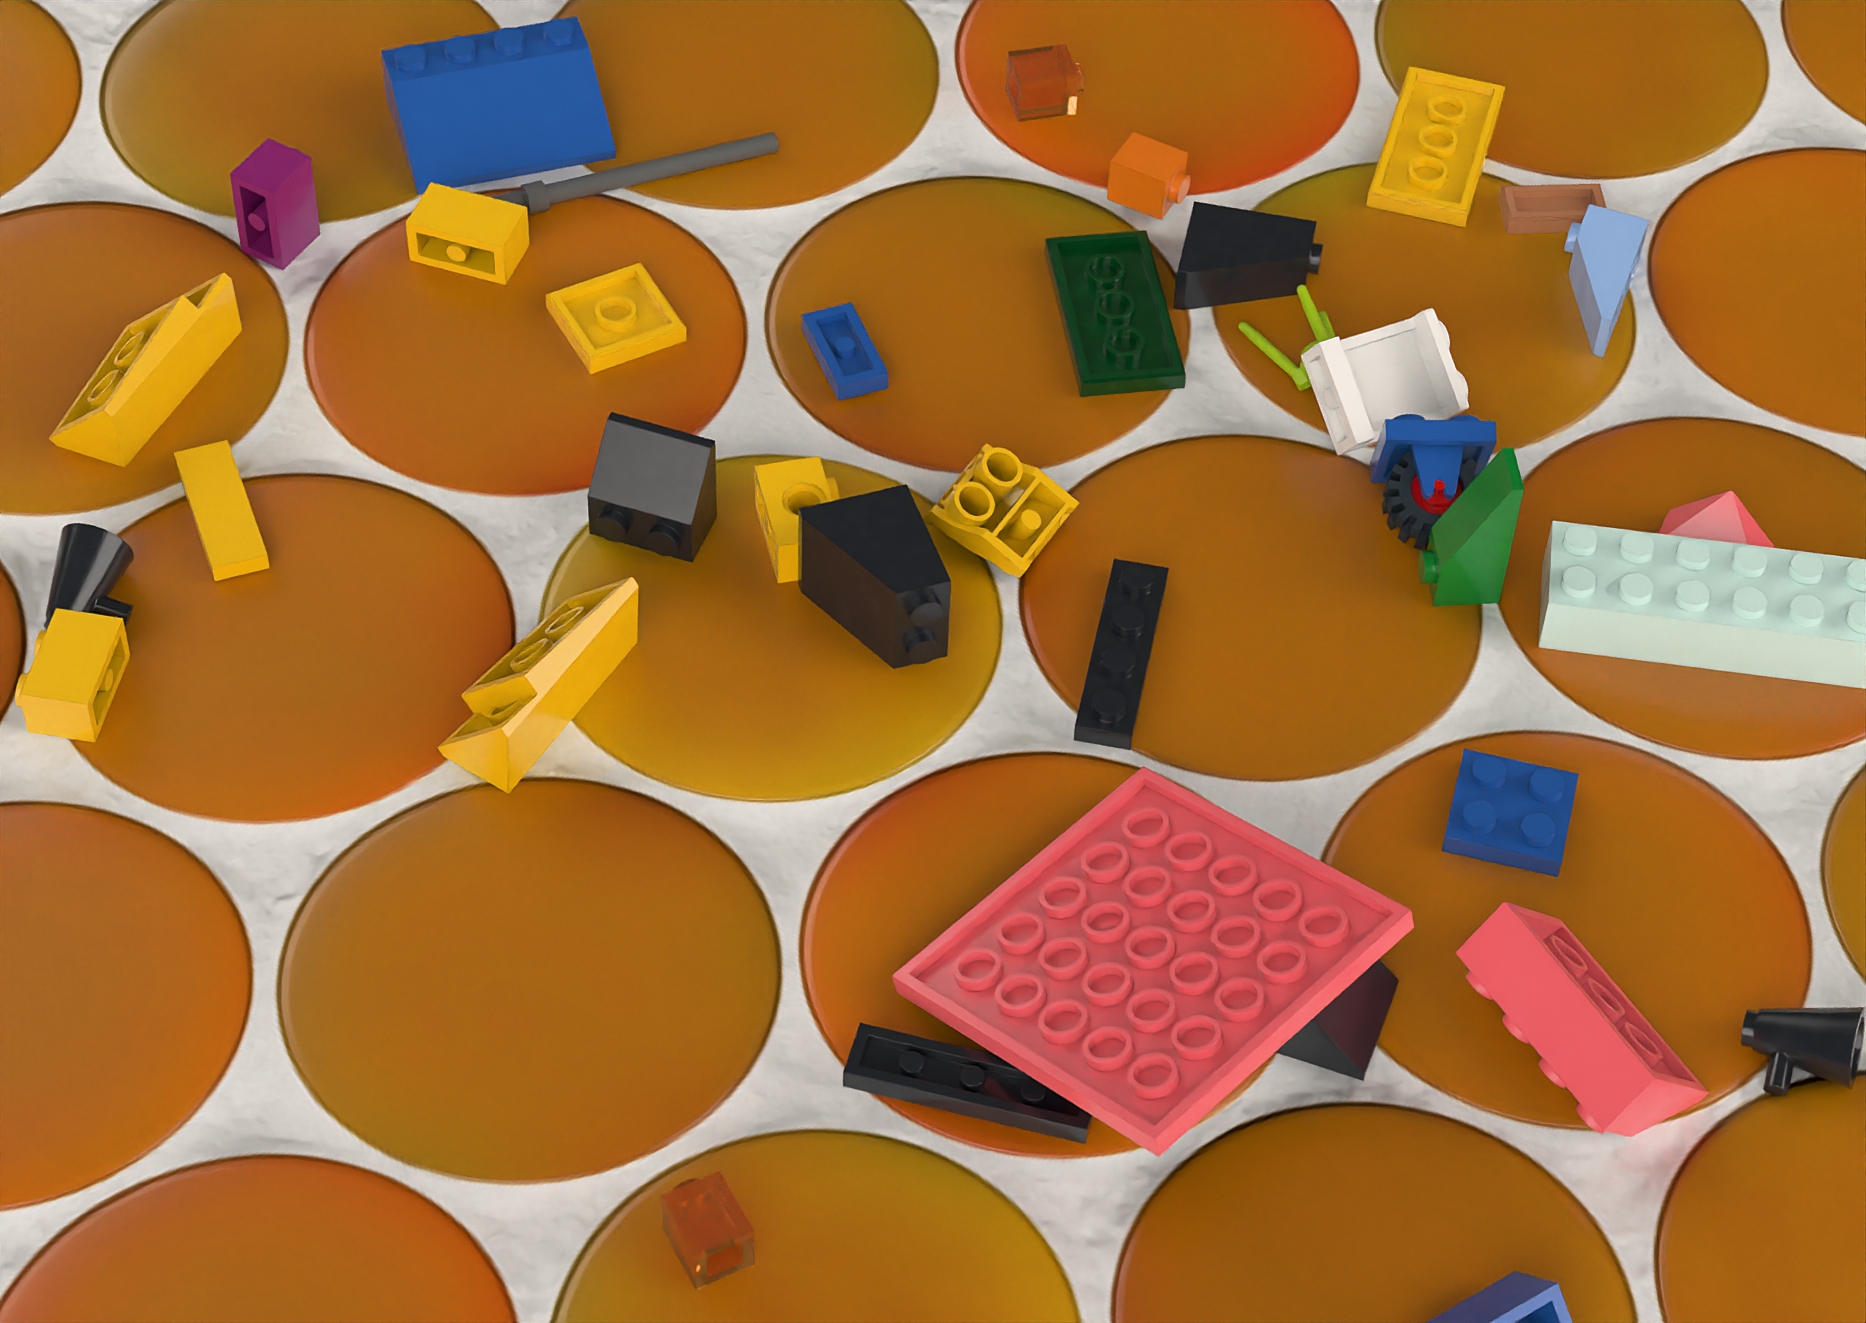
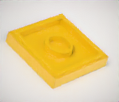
(616, 318)

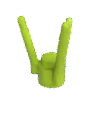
(1321, 328)

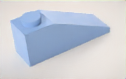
(1602, 268)

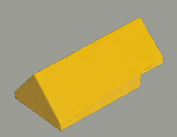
(150, 373)
(543, 684)

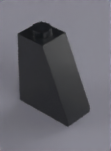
(1243, 257)

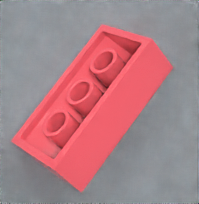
(1577, 1022)

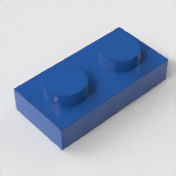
(844, 351)

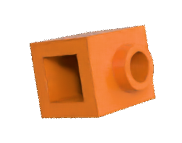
(1148, 176)

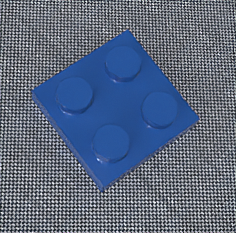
(1510, 812)

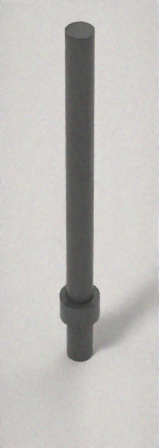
(539, 196)

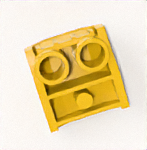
(1002, 509)

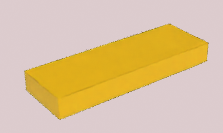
(221, 510)

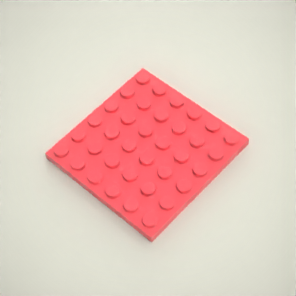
(1152, 957)

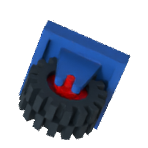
(1428, 468)

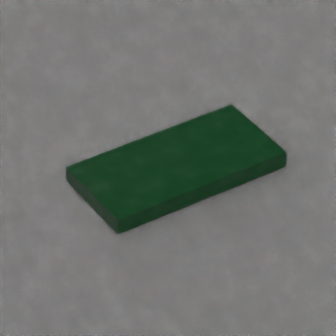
(1114, 313)

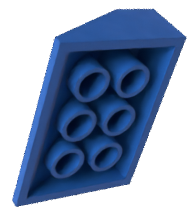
(497, 104)

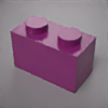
(275, 203)

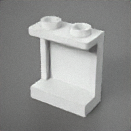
(1385, 376)

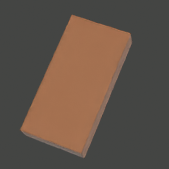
(1546, 206)

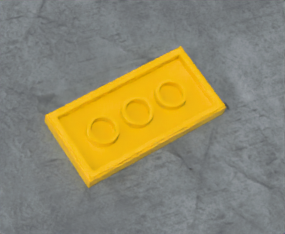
(1436, 146)

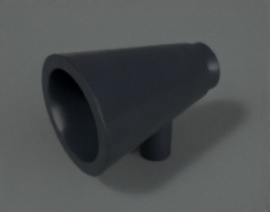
(87, 570)
(1810, 1039)

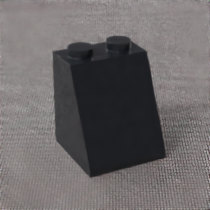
(877, 574)

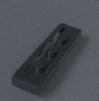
(1121, 654)
(959, 1083)

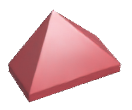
(1716, 519)

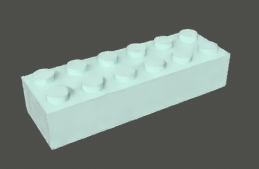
(1704, 604)

